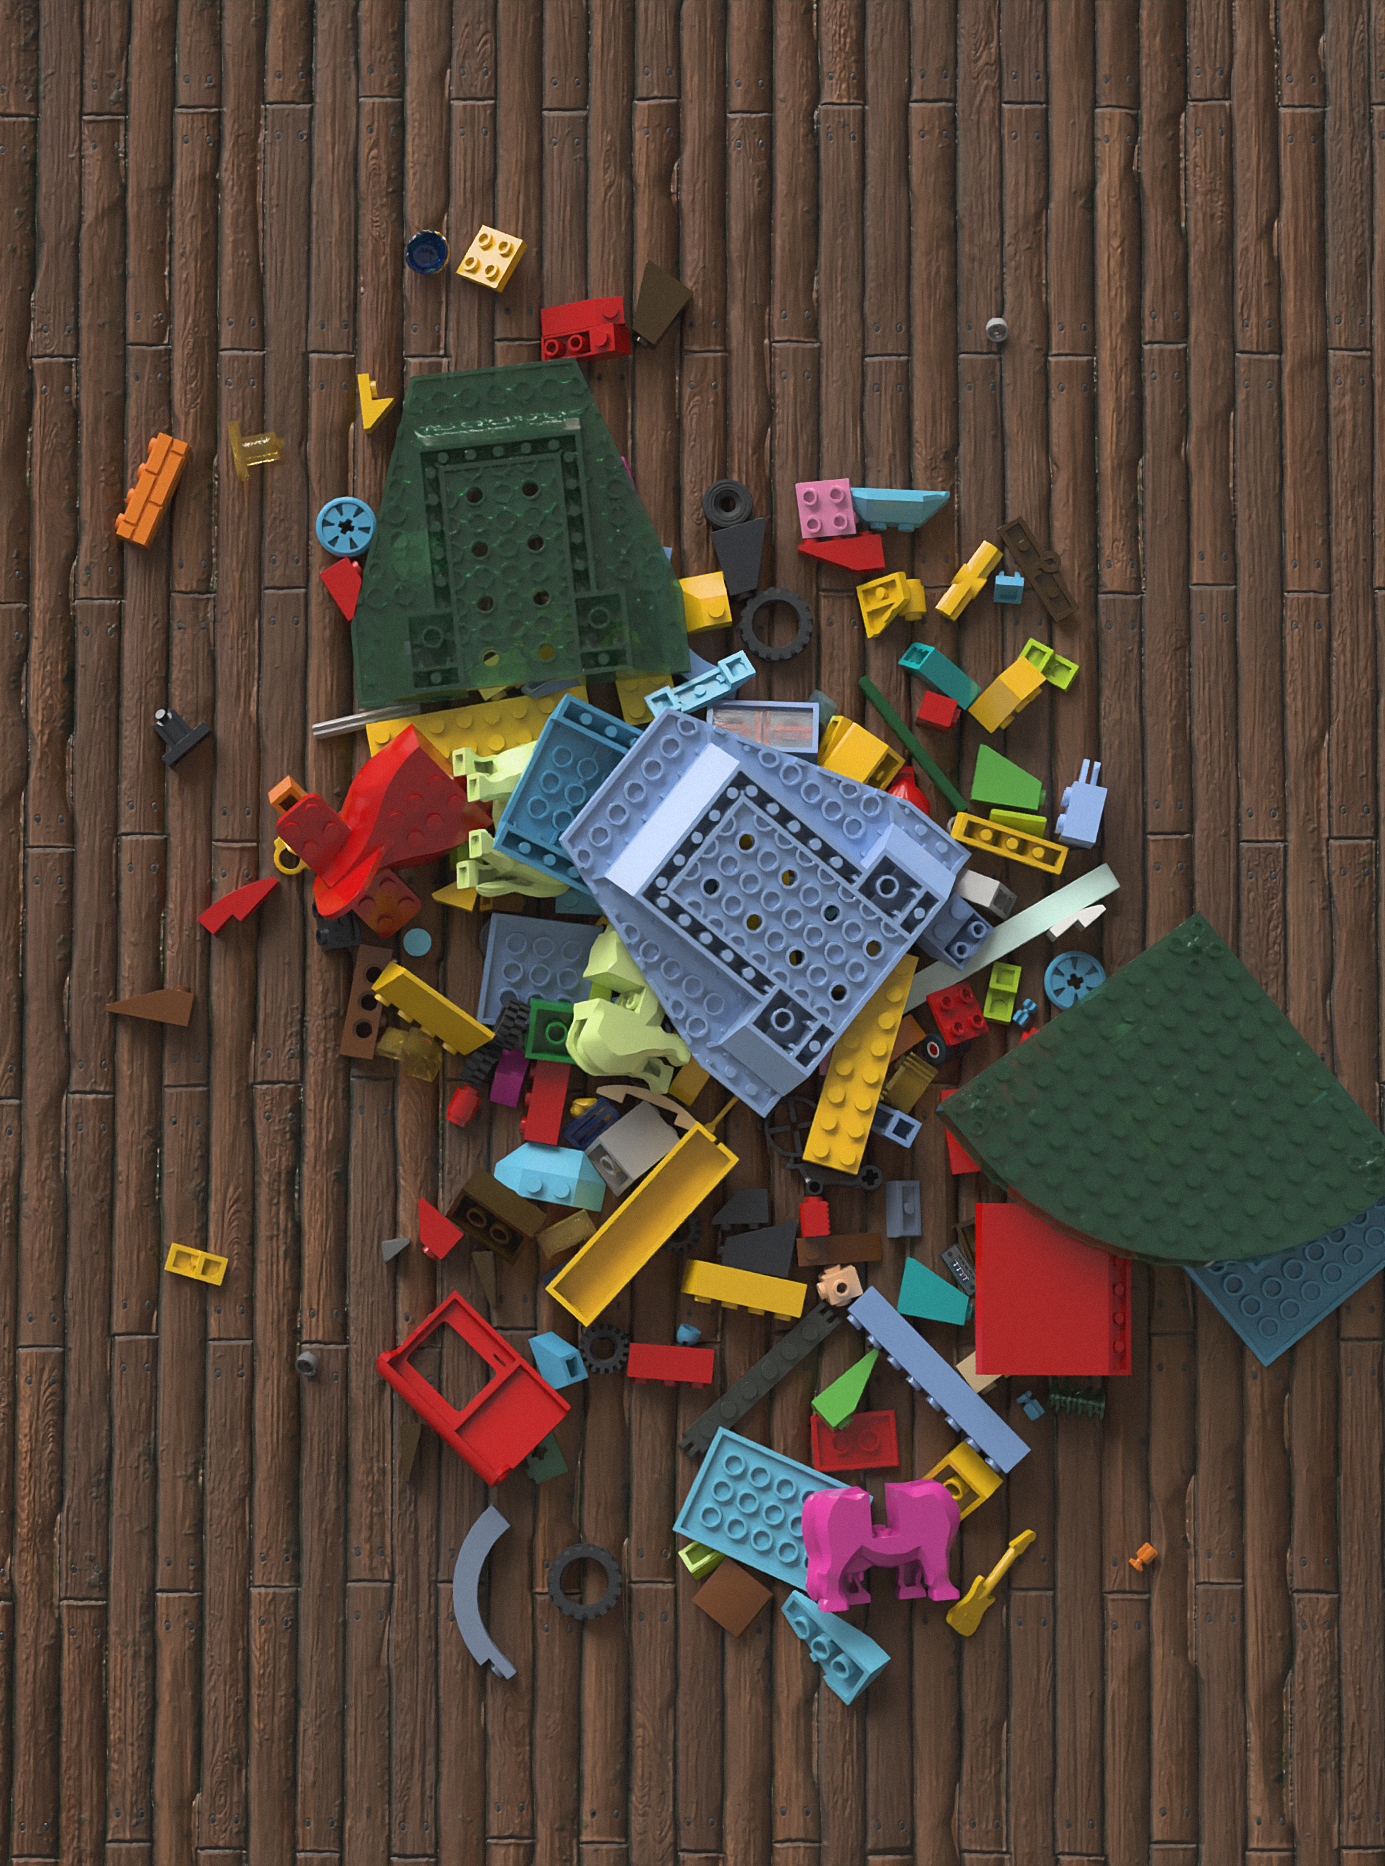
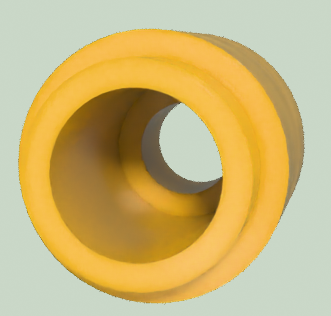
(916, 605)

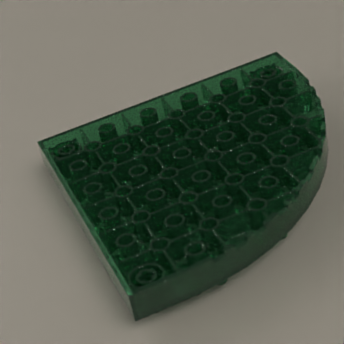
(1174, 1117)

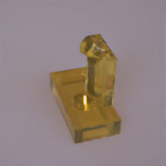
(252, 449)

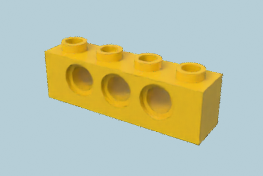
(1009, 843)

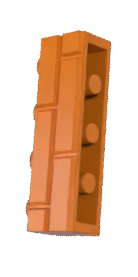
(154, 490)

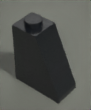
(739, 557)
(761, 1251)

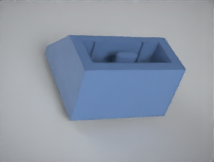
(955, 933)

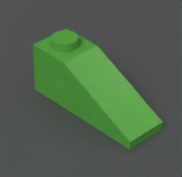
(841, 1399)

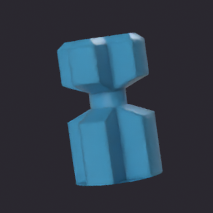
(1021, 1017)

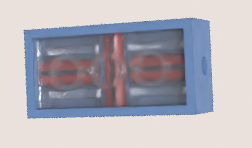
(780, 725)

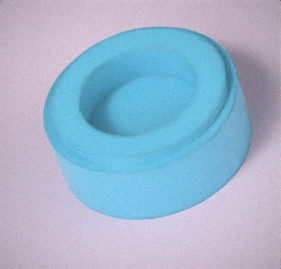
(417, 942)

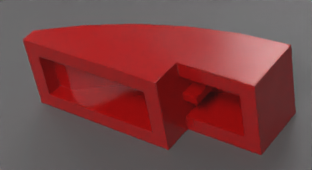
(237, 904)

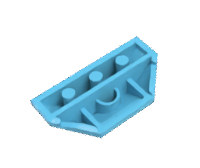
(896, 507)
(552, 1176)

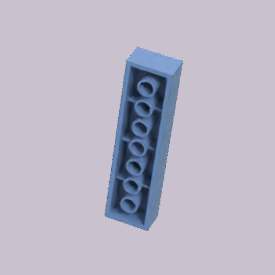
(942, 1384)

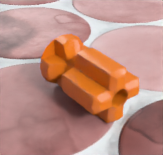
(1145, 1555)

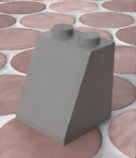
(631, 1147)

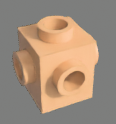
(839, 1284)

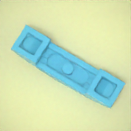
(704, 689)

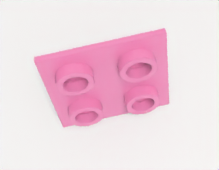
(826, 508)

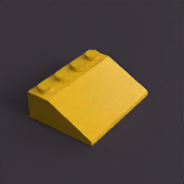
(430, 1009)

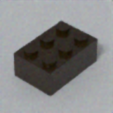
(496, 1215)

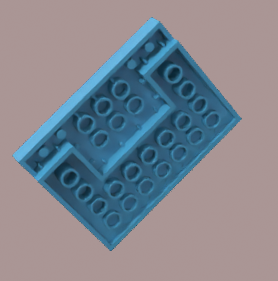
(1286, 1296)

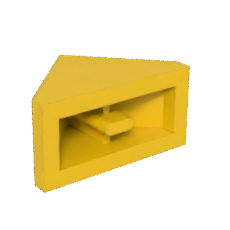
(458, 898)

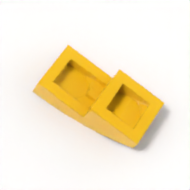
(196, 1264)

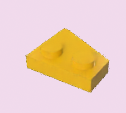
(882, 601)

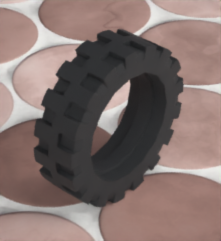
(785, 597)
(555, 1584)

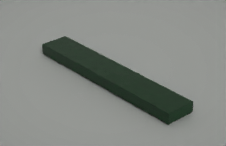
(912, 745)

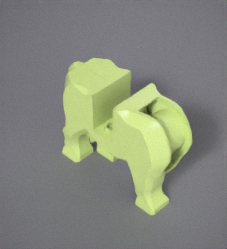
(495, 780)
(626, 1034)

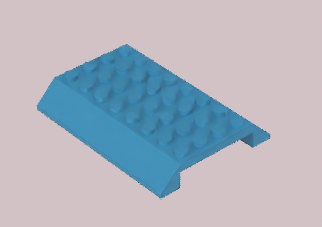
(561, 776)

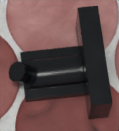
(179, 736)

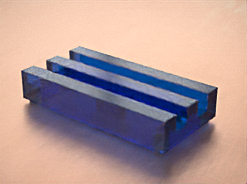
(584, 1117)

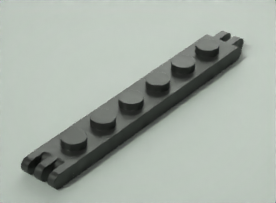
(760, 1378)

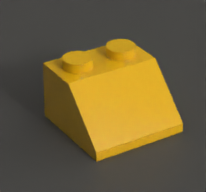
(965, 1477)

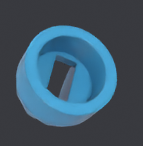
(689, 1334)

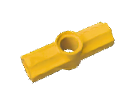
(969, 581)

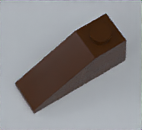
(161, 1006)
(838, 1249)

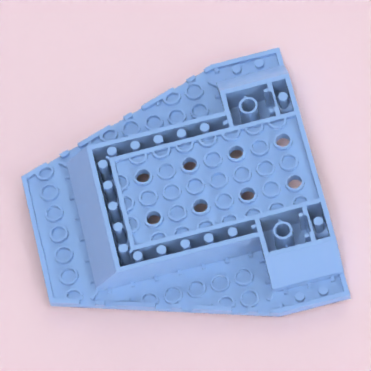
(730, 991)

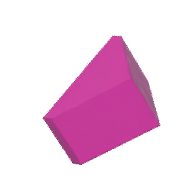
(509, 1078)

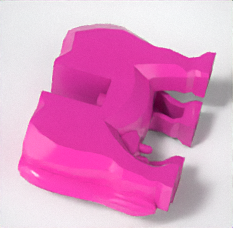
(845, 1543)

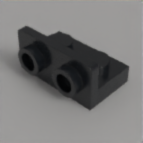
(337, 933)

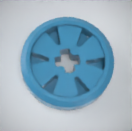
(341, 511)
(1059, 972)

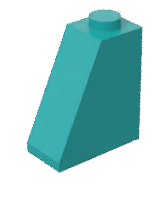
(940, 674)
(931, 1297)

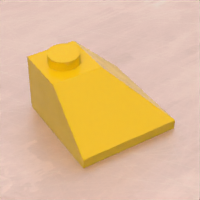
(706, 603)

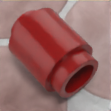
(463, 1105)

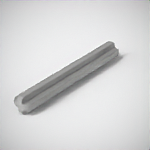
(359, 721)

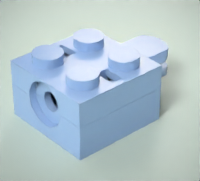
(1083, 809)

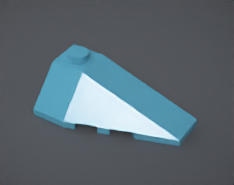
(842, 1650)

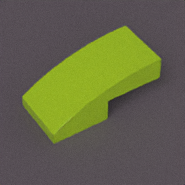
(1055, 668)
(1001, 993)

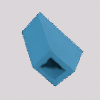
(557, 1360)

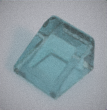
(827, 706)

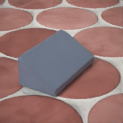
(903, 1208)

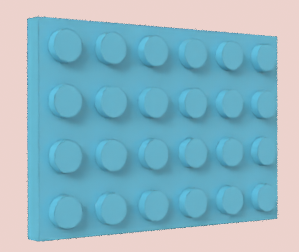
(752, 1506)

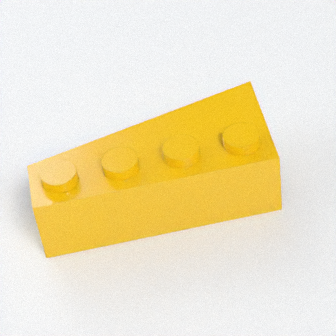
(743, 1288)

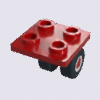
(958, 1022)

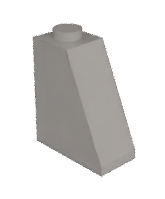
(984, 893)

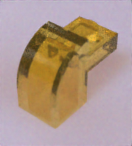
(416, 1048)

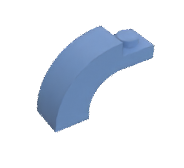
(894, 1125)

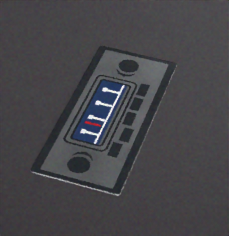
(960, 1268)

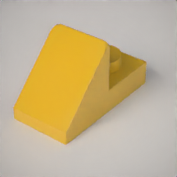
(372, 410)

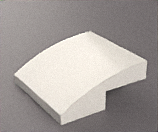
(1080, 919)

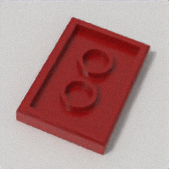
(862, 1445)

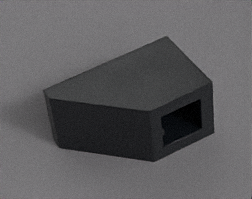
(745, 1207)

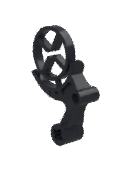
(813, 1173)

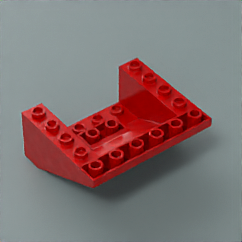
(1047, 1299)

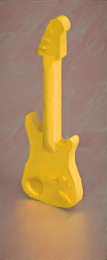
(968, 1612)

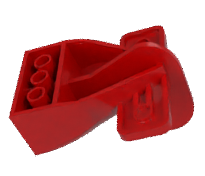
(395, 817)

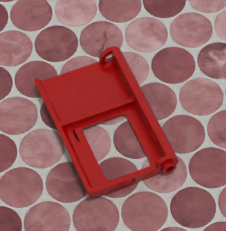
(503, 1419)

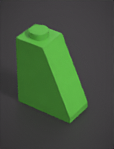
(1004, 784)

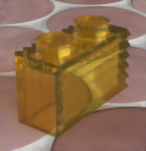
(907, 1084)
(566, 1234)

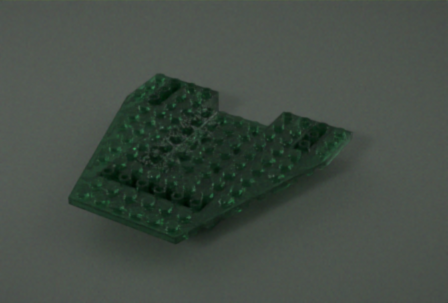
(608, 580)

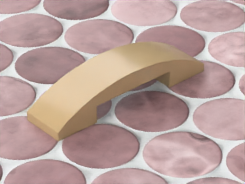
(618, 1094)

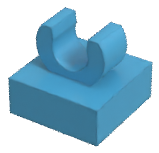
(1008, 588)

